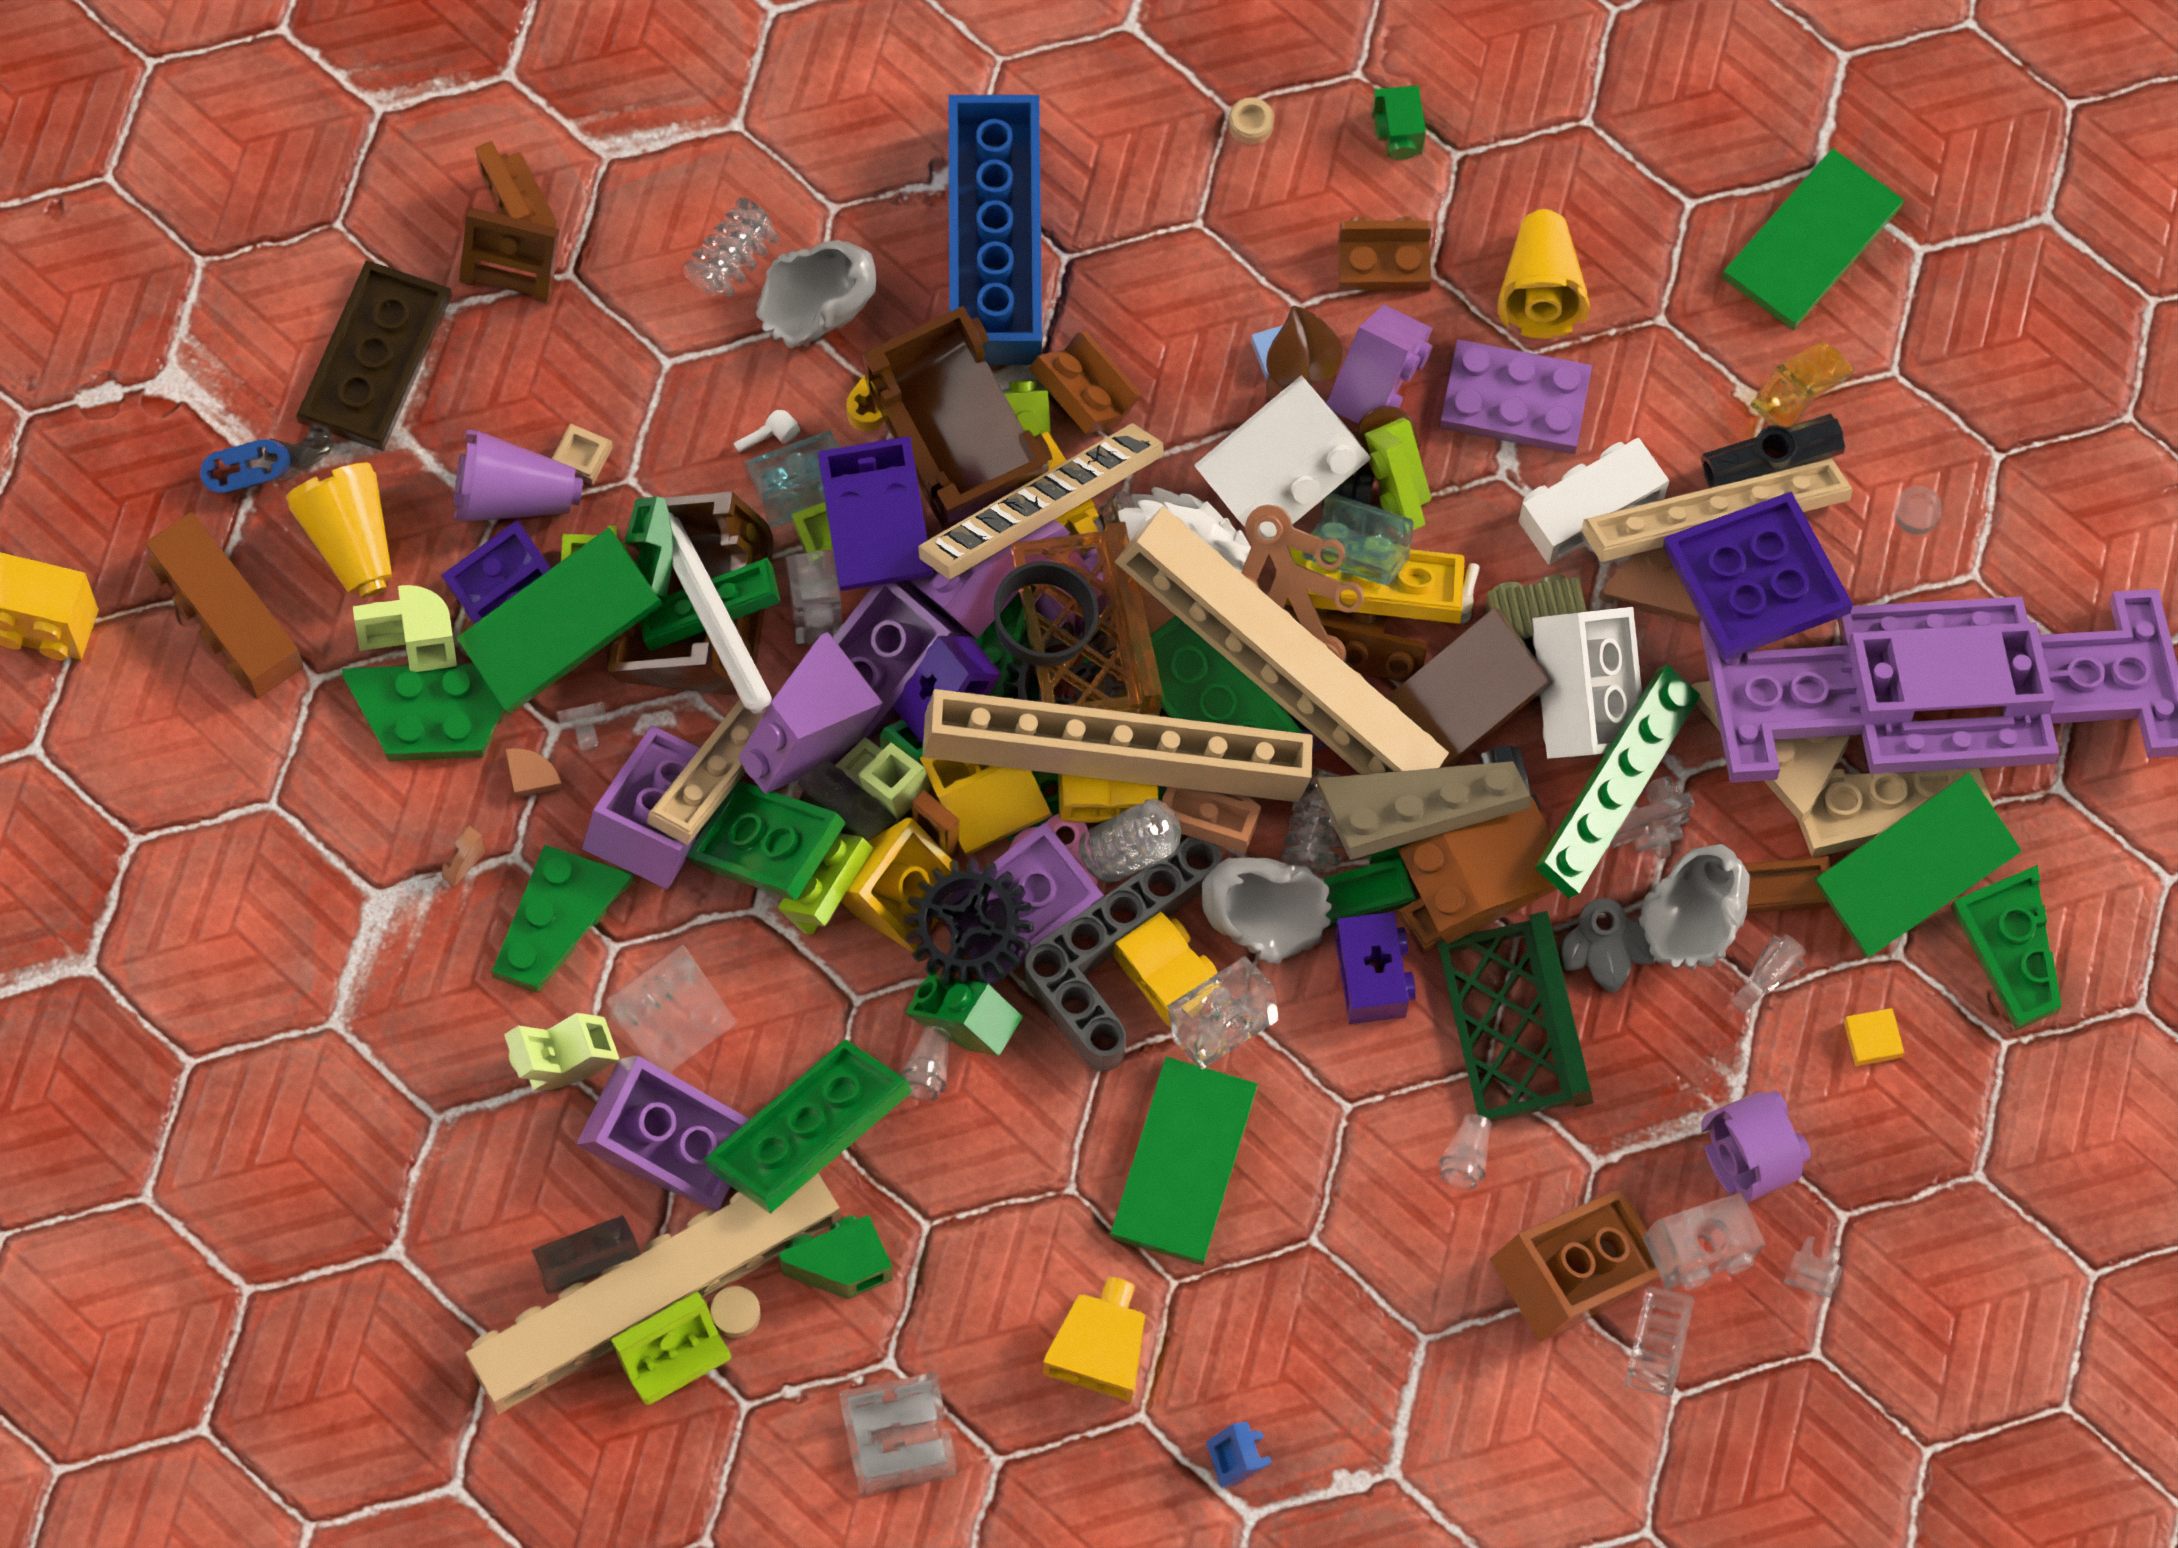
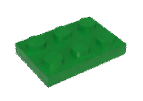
(766, 840)

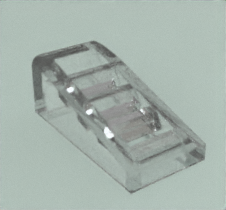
(1654, 1370)

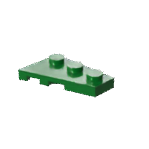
(2012, 945)

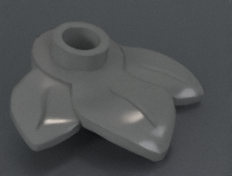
(1606, 952)

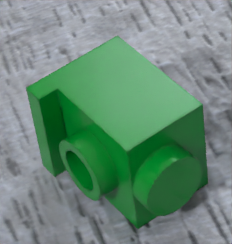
(1399, 120)

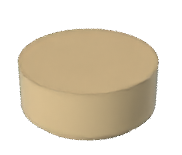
(1251, 121)
(735, 1311)

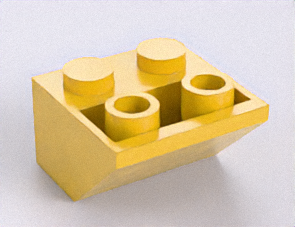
(986, 800)

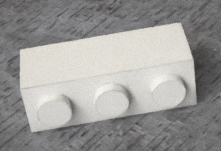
(1617, 481)

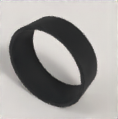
(1053, 574)

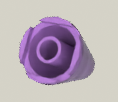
(510, 482)

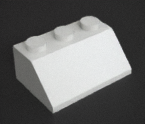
(1283, 457)
(1593, 678)

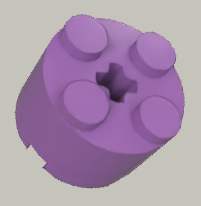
(1754, 1145)

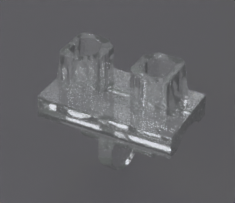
(1656, 823)

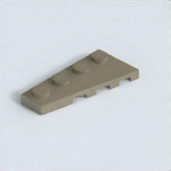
(1411, 805)

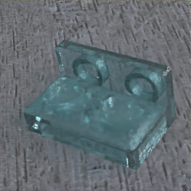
(790, 477)
(1373, 539)

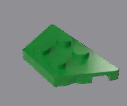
(428, 711)

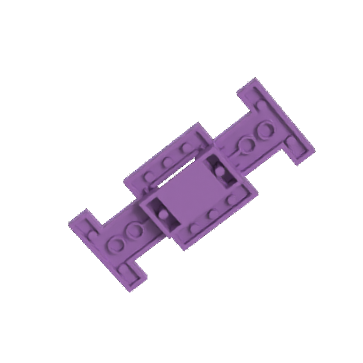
(1944, 659)

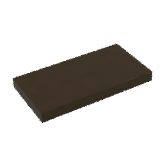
(374, 355)

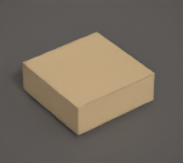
(584, 452)

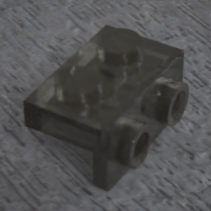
(834, 790)
(585, 1254)

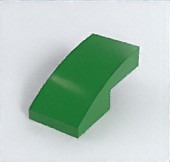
(652, 534)

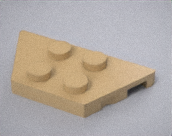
(1802, 761)

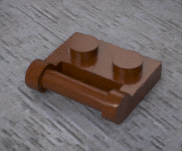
(513, 245)

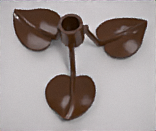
(1313, 350)

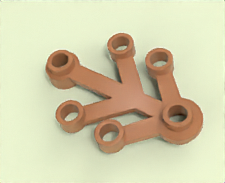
(1294, 579)

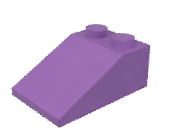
(971, 594)
(889, 640)
(619, 820)
(660, 1130)

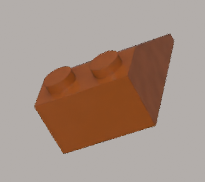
(1480, 871)
(1576, 1264)

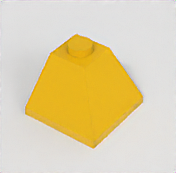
(891, 876)

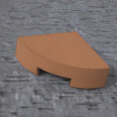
(531, 773)
(471, 850)

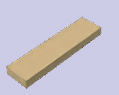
(705, 778)

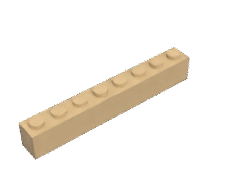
(1275, 650)
(1117, 745)
(702, 1258)

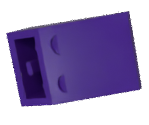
(874, 513)

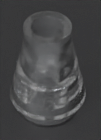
(928, 1064)
(1466, 1155)

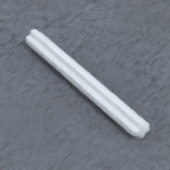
(717, 621)

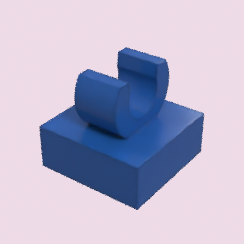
(1236, 1454)

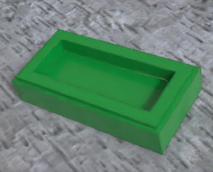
(1369, 890)

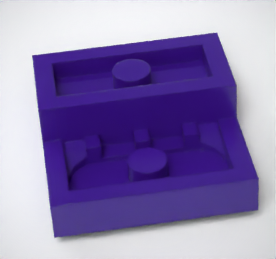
(496, 571)

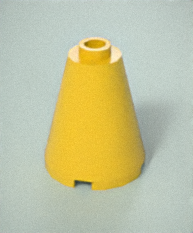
(1543, 280)
(346, 526)

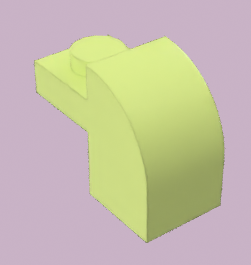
(415, 620)
(886, 775)
(562, 1053)

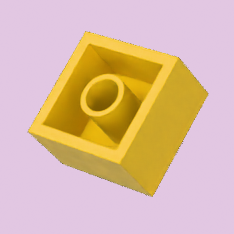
(45, 608)

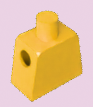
(1099, 1343)

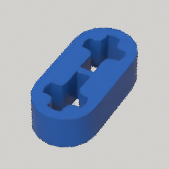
(241, 456)

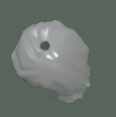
(815, 291)
(1266, 906)
(1696, 908)

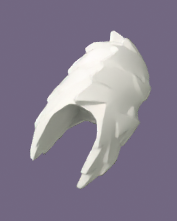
(1196, 515)

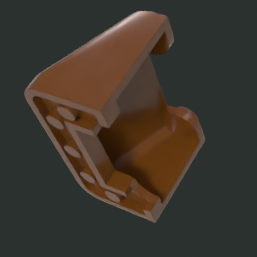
(958, 419)
(725, 538)

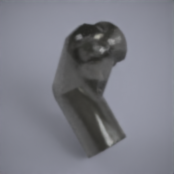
(309, 450)

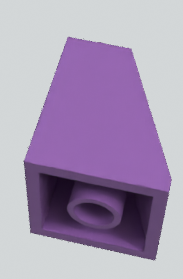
(811, 718)

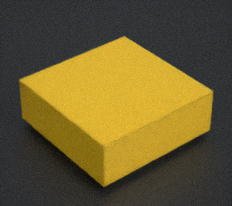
(1873, 1037)

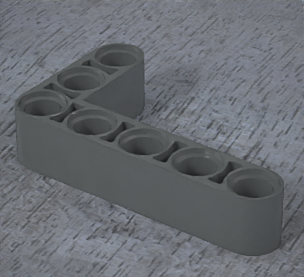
(1098, 924)

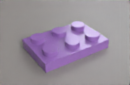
(1516, 396)
(1052, 884)

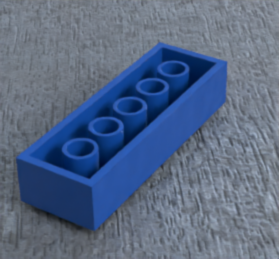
(997, 221)

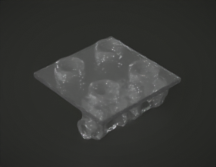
(671, 1011)

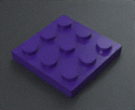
(1757, 575)

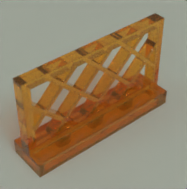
(1127, 616)

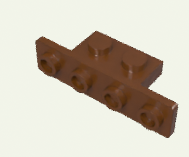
(1371, 649)

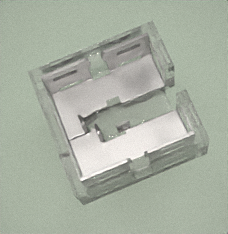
(896, 1434)

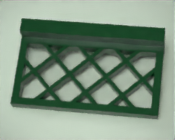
(1555, 1008)

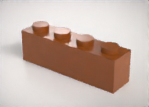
(223, 605)

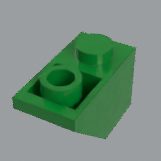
(970, 1012)
(841, 1260)

